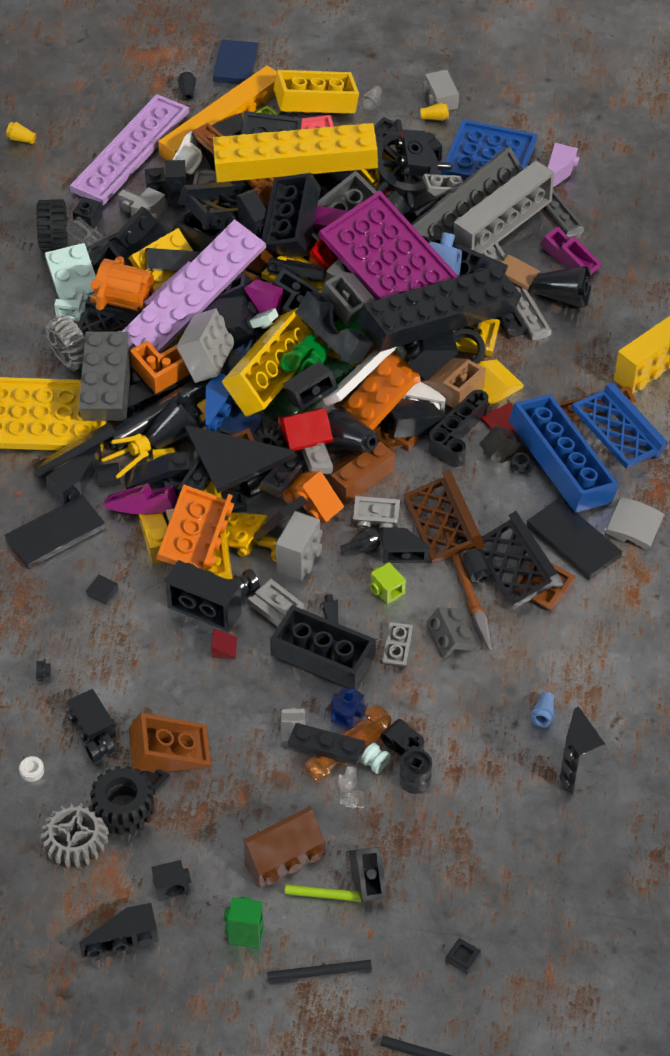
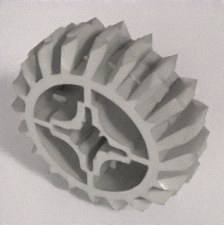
(66, 341)
(84, 843)

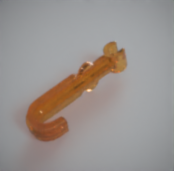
(367, 730)

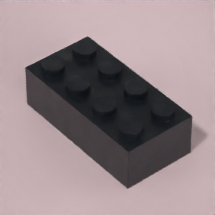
(323, 647)

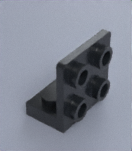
(141, 231)

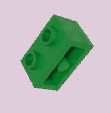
(244, 922)

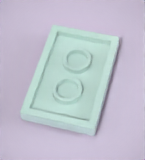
(71, 272)

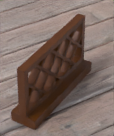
(461, 514)

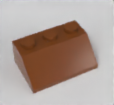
(360, 472)

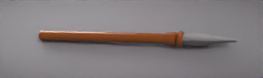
(479, 619)

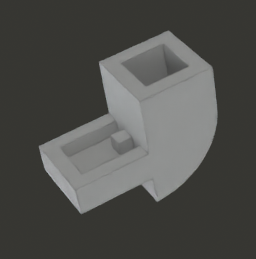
(149, 199)

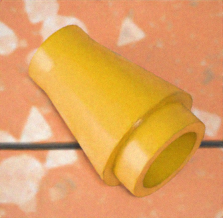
(435, 112)
(19, 133)

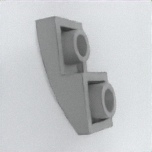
(398, 644)

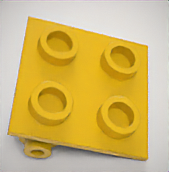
(241, 531)

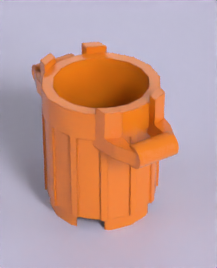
(121, 285)

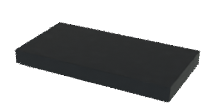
(55, 531)
(574, 538)

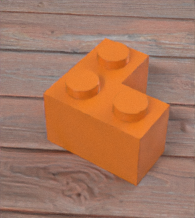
(158, 369)
(320, 497)

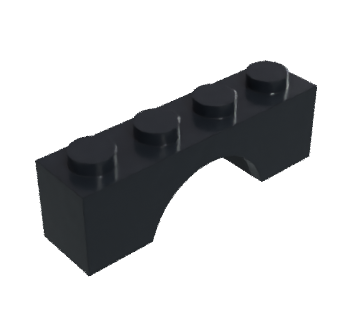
(318, 314)

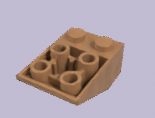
(457, 380)

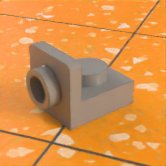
(288, 719)

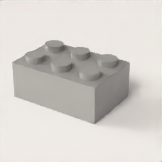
(205, 345)

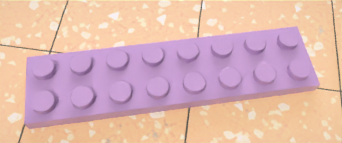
(129, 149)
(195, 287)

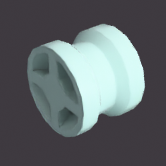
(375, 758)

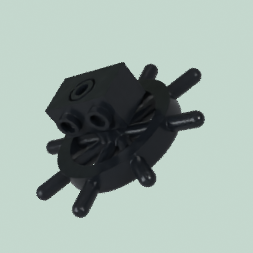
(413, 159)

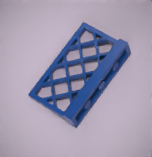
(629, 419)

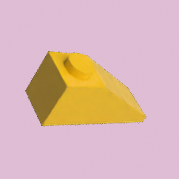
(154, 529)

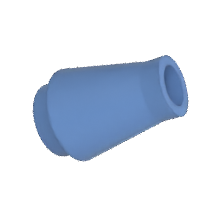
(543, 711)

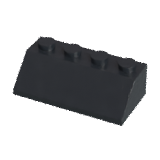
(291, 214)

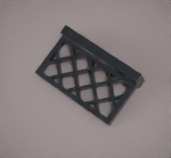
(109, 313)
(535, 555)

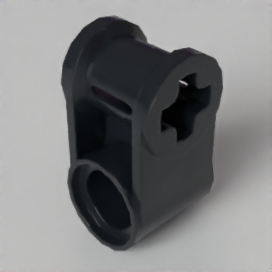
(401, 737)

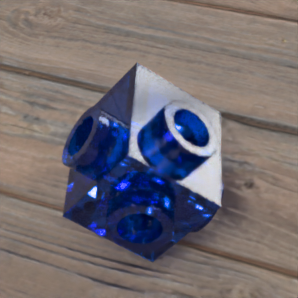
(347, 707)

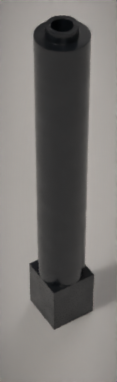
(144, 419)

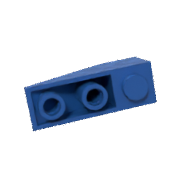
(217, 402)

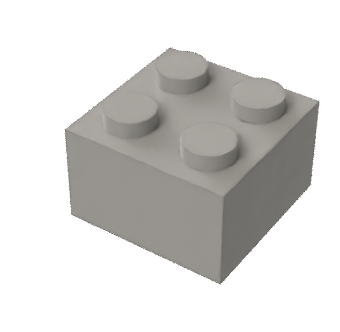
(298, 546)

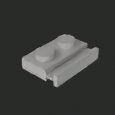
(273, 601)

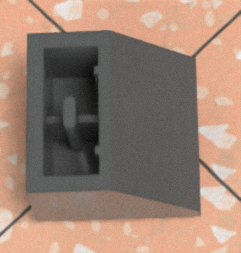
(347, 296)

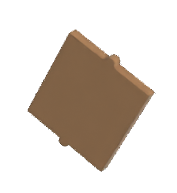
(520, 272)

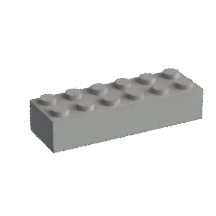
(505, 208)

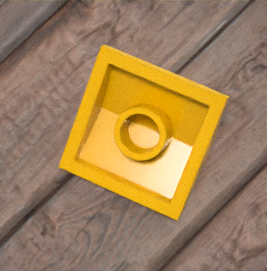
(498, 381)

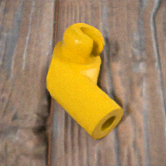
(269, 542)

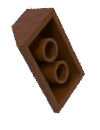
(284, 847)

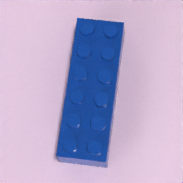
(563, 453)

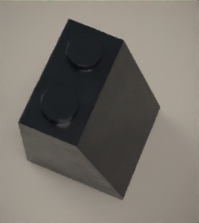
(237, 315)

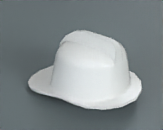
(190, 153)

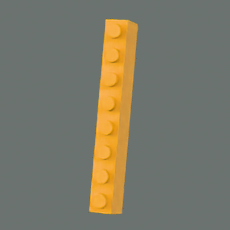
(244, 97)

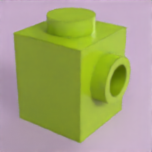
(387, 583)

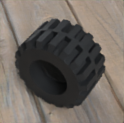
(51, 224)
(119, 783)

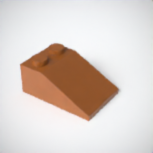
(168, 744)

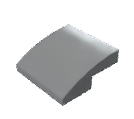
(634, 522)

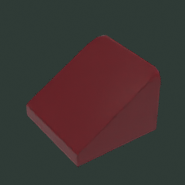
(223, 645)

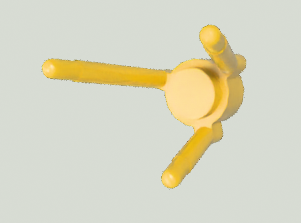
(138, 446)

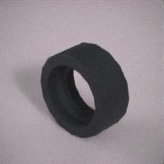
(468, 333)

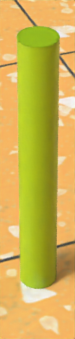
(322, 892)

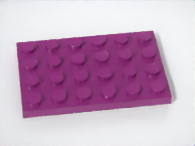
(384, 249)

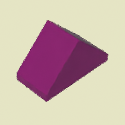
(265, 295)

